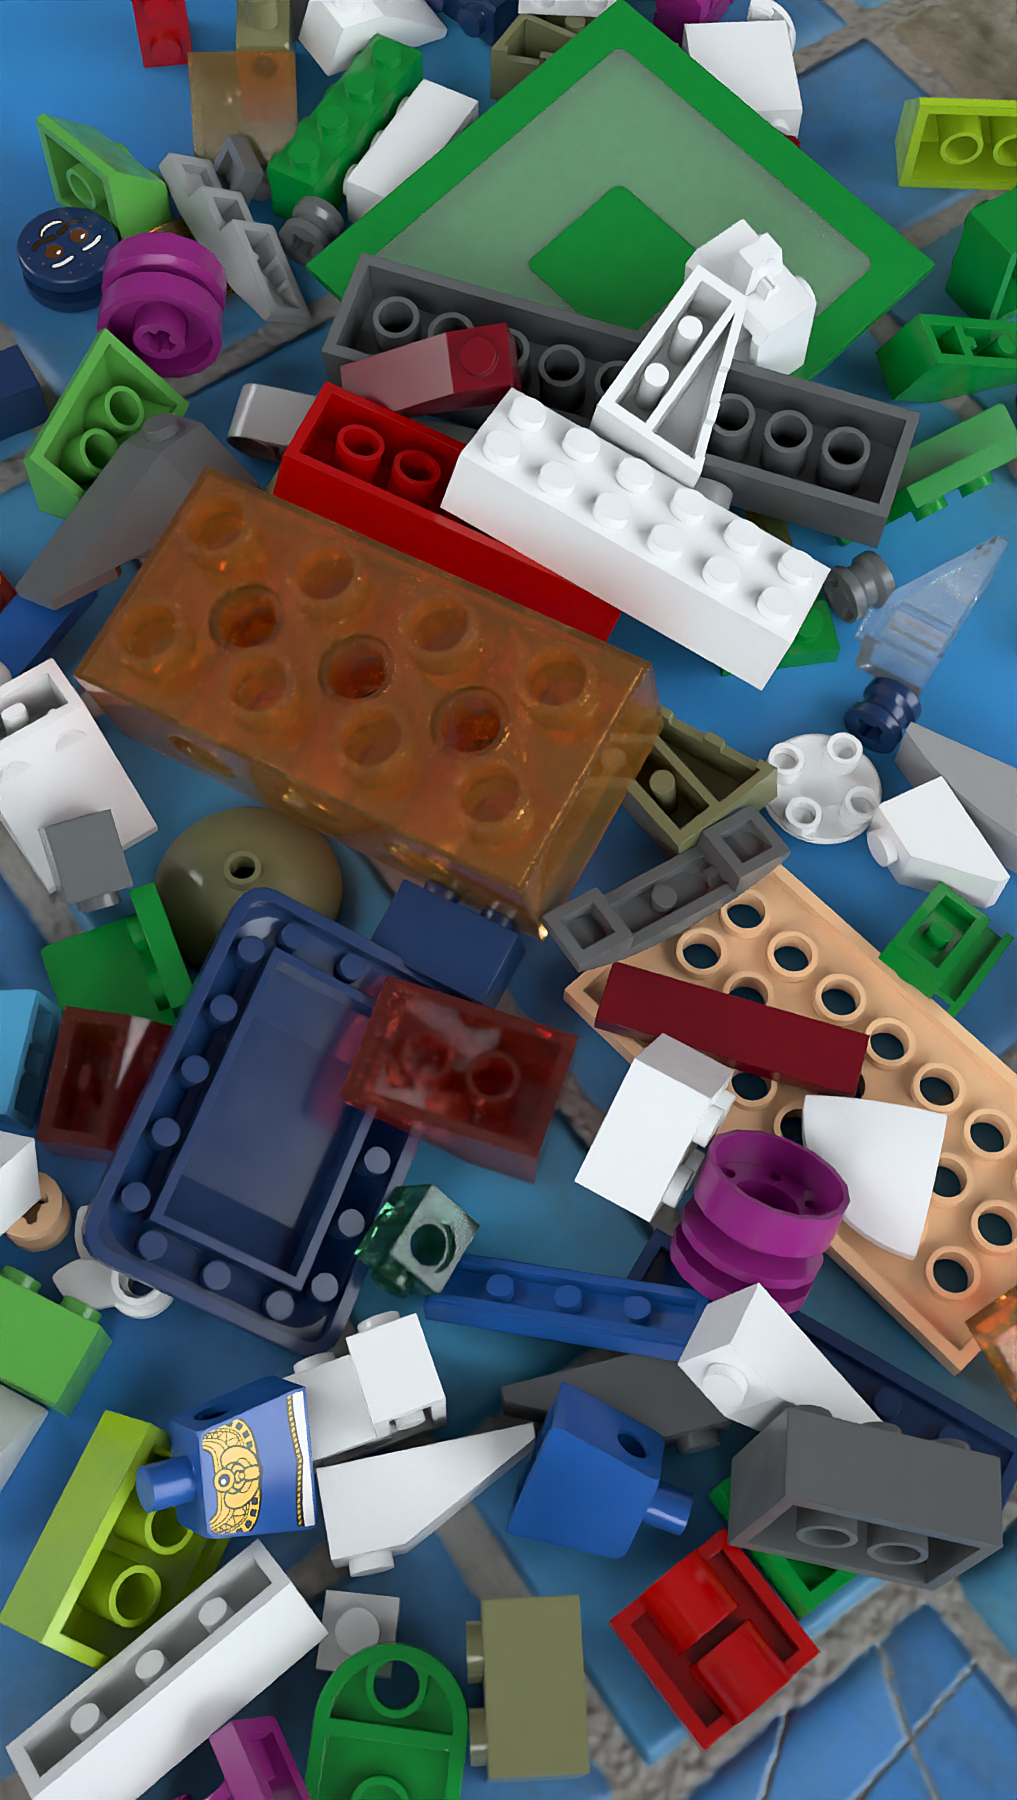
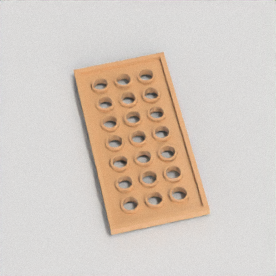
(932, 1047)

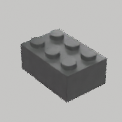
(865, 1498)

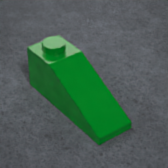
(948, 357)

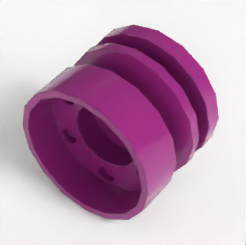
(759, 1217)

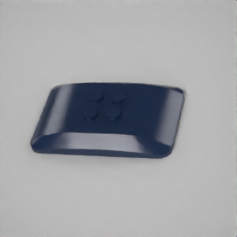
(240, 1160)

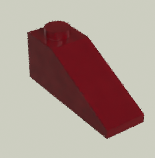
(439, 372)

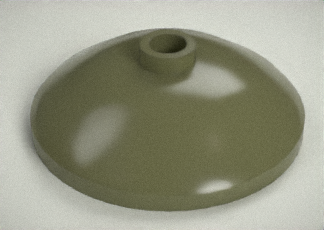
(199, 868)

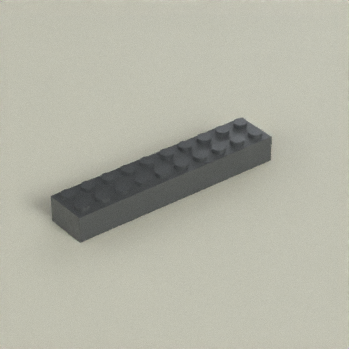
(776, 438)

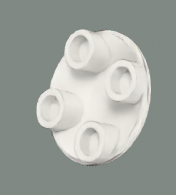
(824, 787)

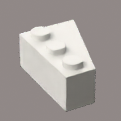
(674, 381)

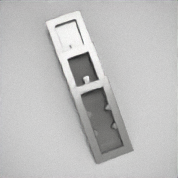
(246, 249)

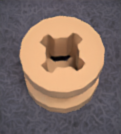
(44, 1223)

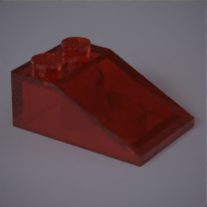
(462, 1076)

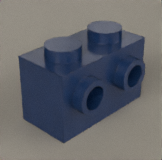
(450, 943)

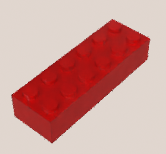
(388, 484)

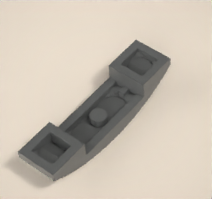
(670, 897)

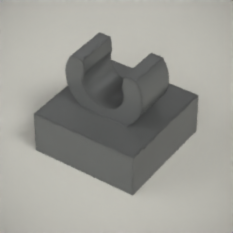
(241, 169)

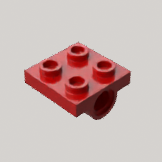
(713, 1639)

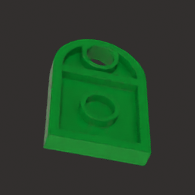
(385, 1750)

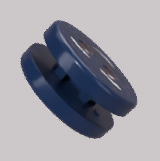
(65, 257)

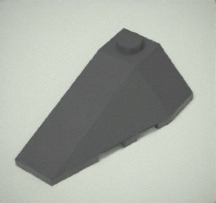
(126, 509)

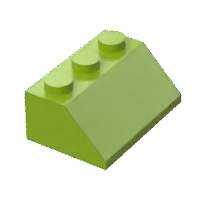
(957, 144)
(103, 1560)

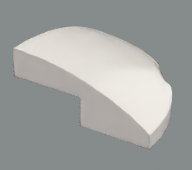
(885, 1158)

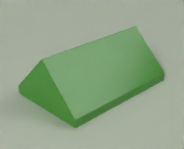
(92, 419)

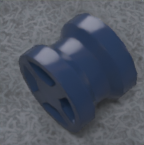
(882, 714)

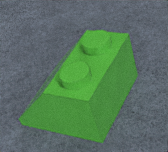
(102, 177)

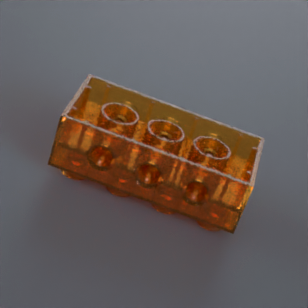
(271, 625)

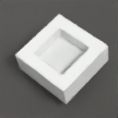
(355, 1623)

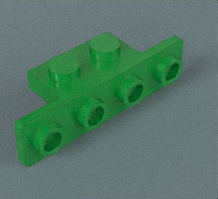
(953, 460)

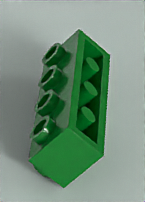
(343, 125)

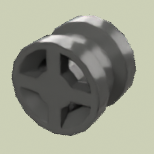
(311, 229)
(858, 586)

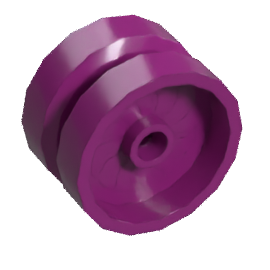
(165, 302)

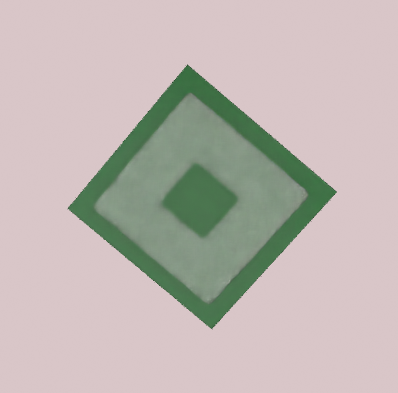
(611, 177)

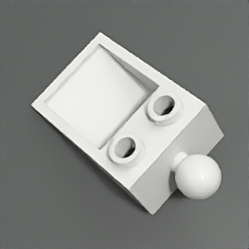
(58, 765)

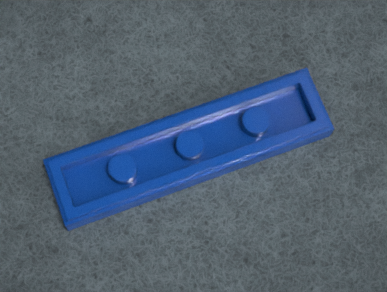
(569, 1306)

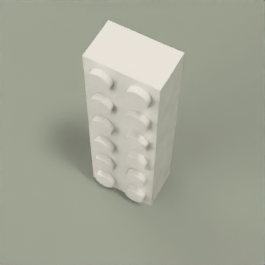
(634, 537)

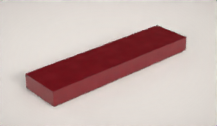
(733, 1031)

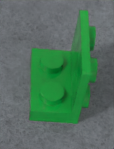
(123, 965)

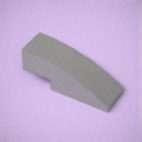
(977, 780)

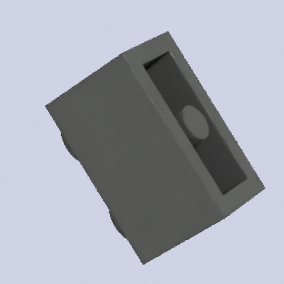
(86, 861)

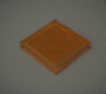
(243, 97)

